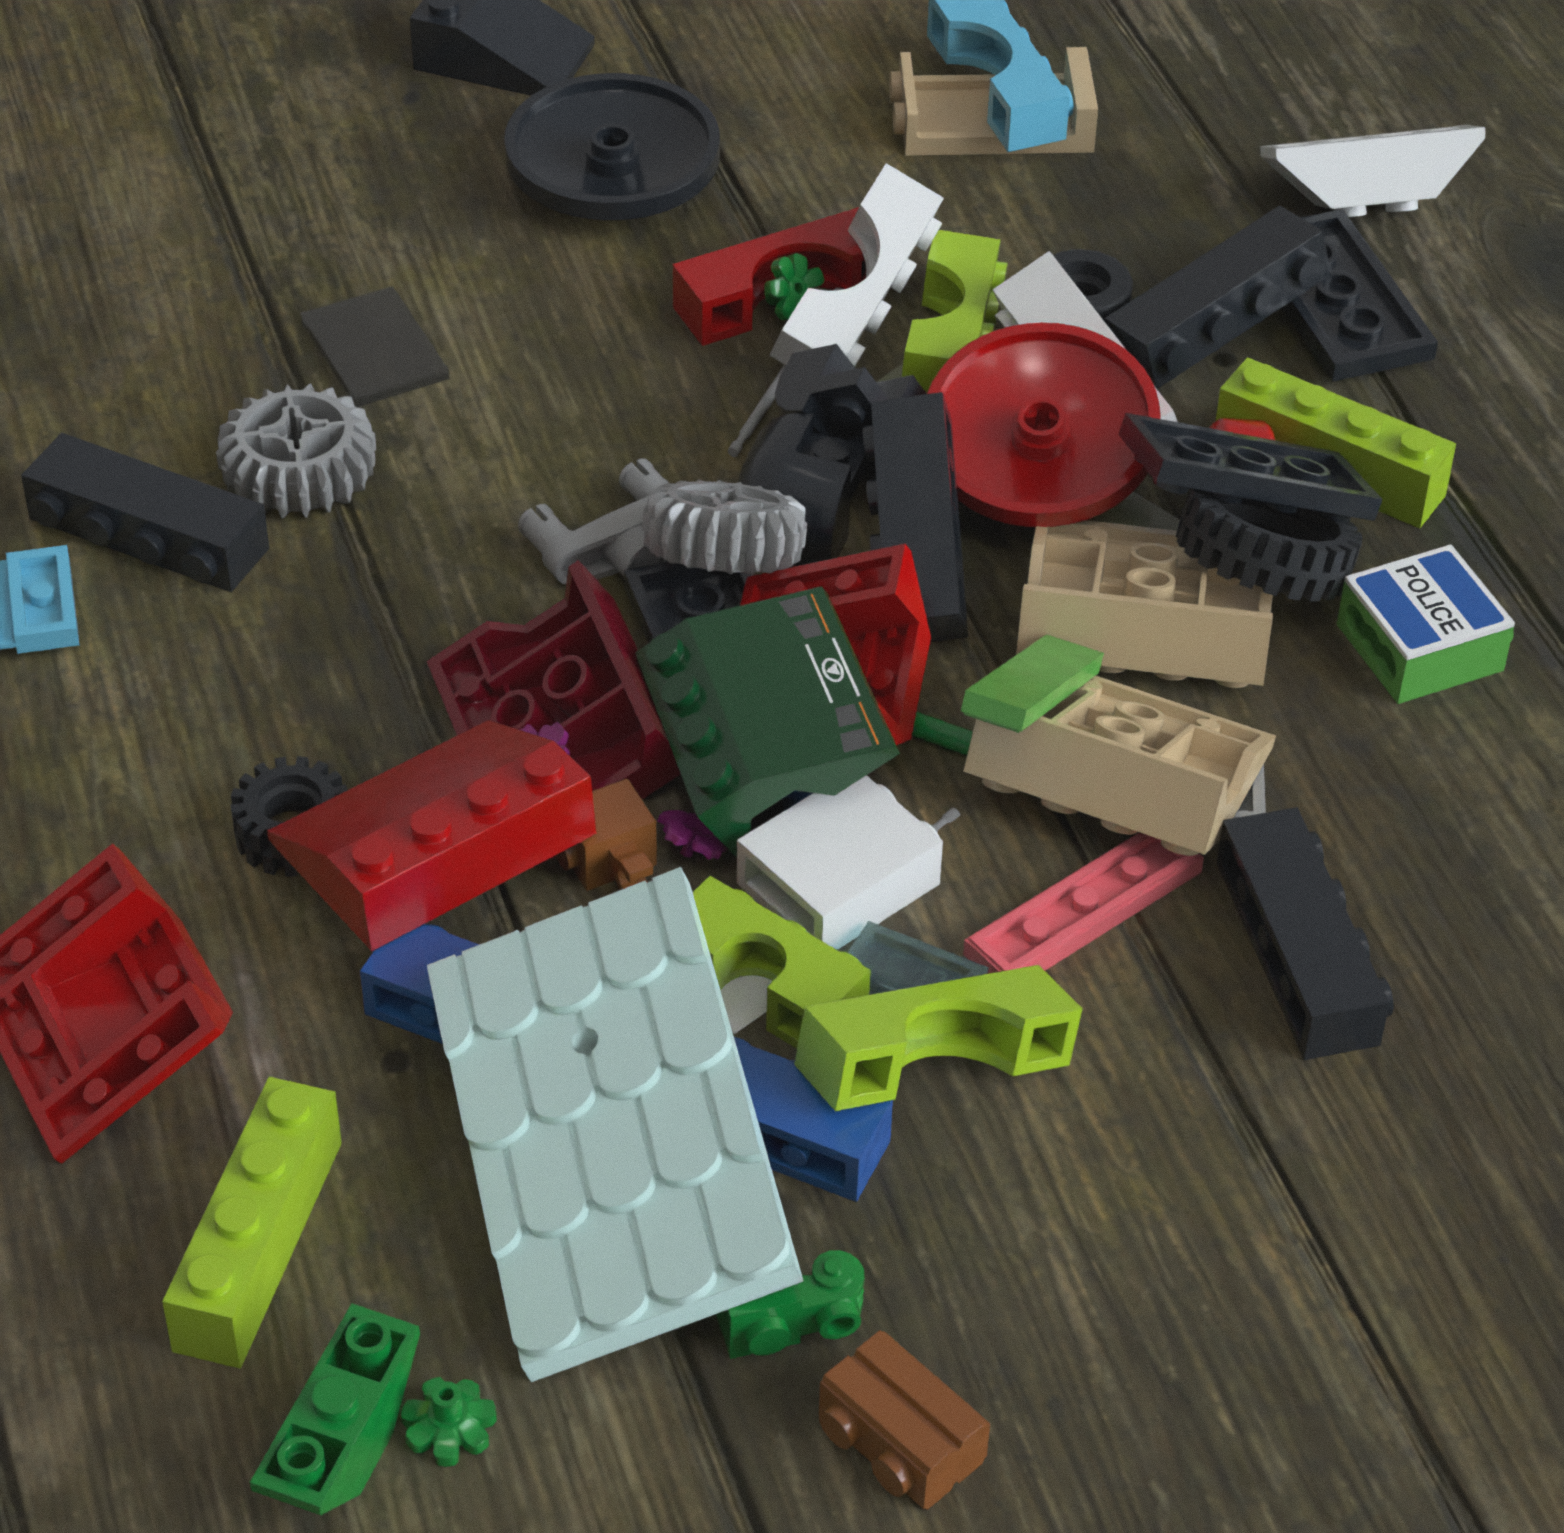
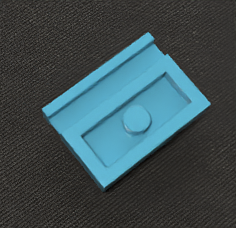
(37, 600)

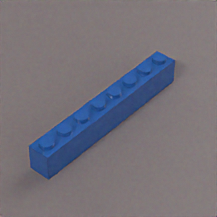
(796, 1122)

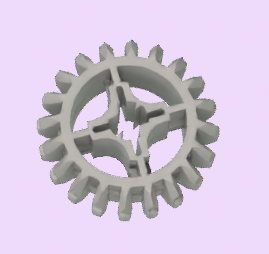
(297, 450)
(724, 526)

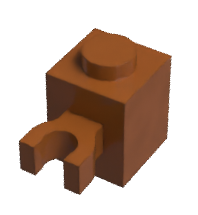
(623, 843)

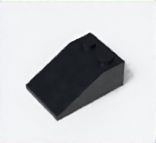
(498, 43)

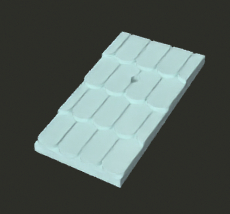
(610, 1126)

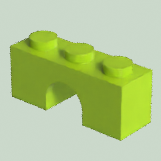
(757, 942)

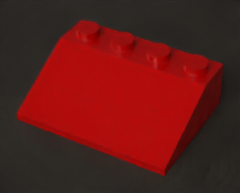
(439, 829)

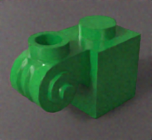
(822, 1303)

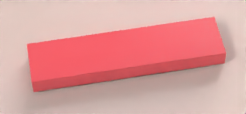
(1082, 906)

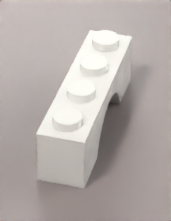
(887, 228)

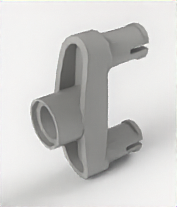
(603, 545)

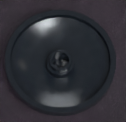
(612, 146)

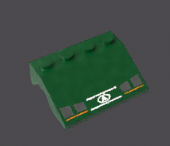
(764, 707)

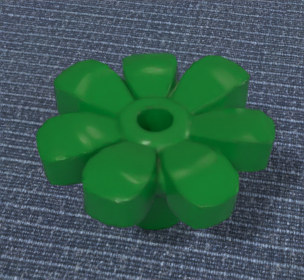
(790, 283)
(448, 1419)

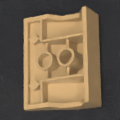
(1143, 604)
(1128, 762)

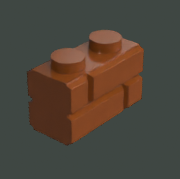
(902, 1421)

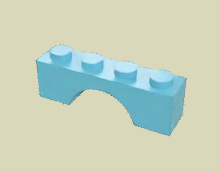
(1024, 96)

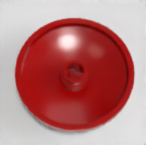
(1042, 423)

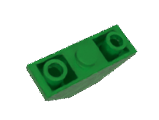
(341, 1414)

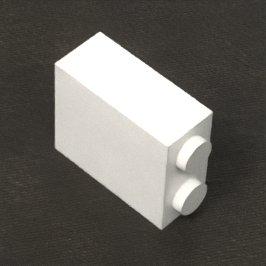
(840, 861)

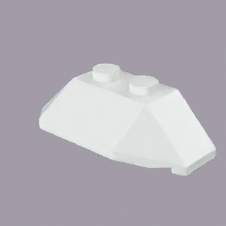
(1376, 167)

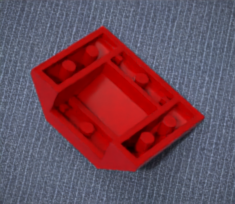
(881, 615)
(101, 1000)

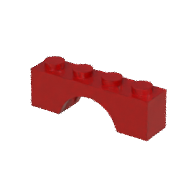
(723, 287)

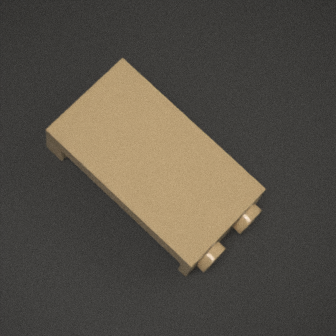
(951, 111)

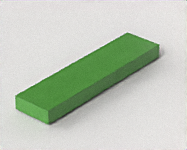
(1031, 683)

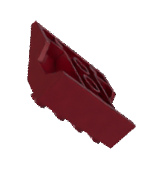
(568, 669)

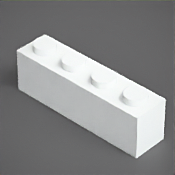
(1050, 296)

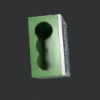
(1425, 623)

